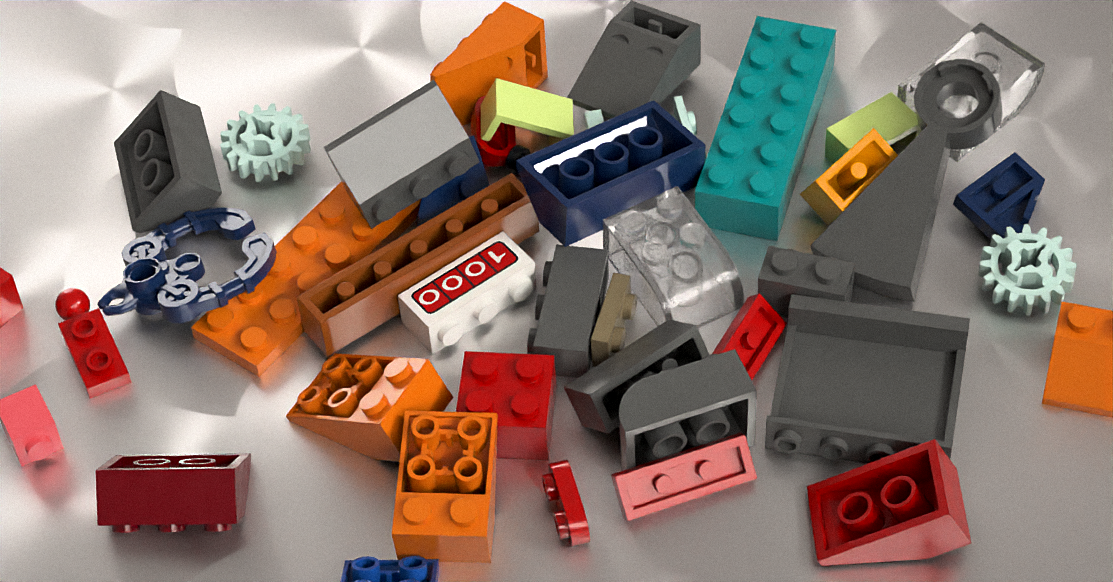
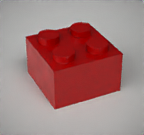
(520, 392)

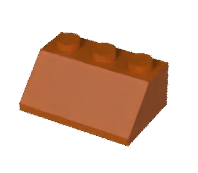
(1082, 361)

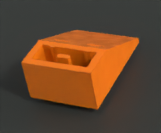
(503, 47)
(365, 400)
(446, 486)

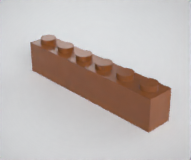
(368, 290)

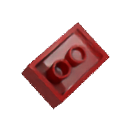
(890, 509)

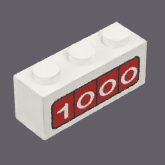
(467, 292)

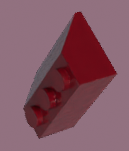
(172, 491)

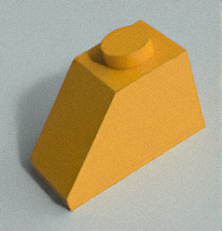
(849, 176)

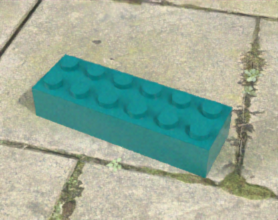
(765, 128)

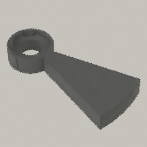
(894, 216)

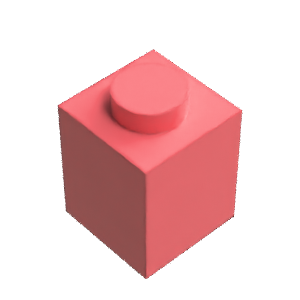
(29, 425)

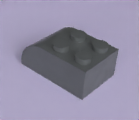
(686, 409)

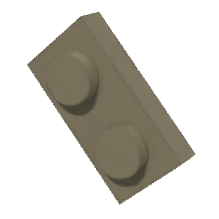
(617, 307)

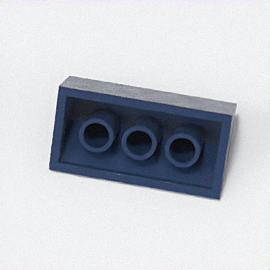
(609, 170)

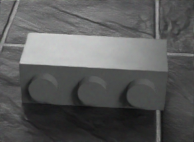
(570, 308)
(600, 390)

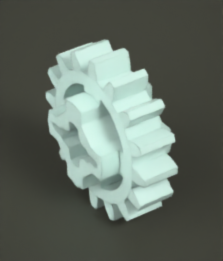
(265, 142)
(1027, 269)

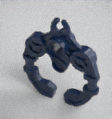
(170, 286)

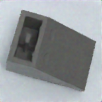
(637, 60)

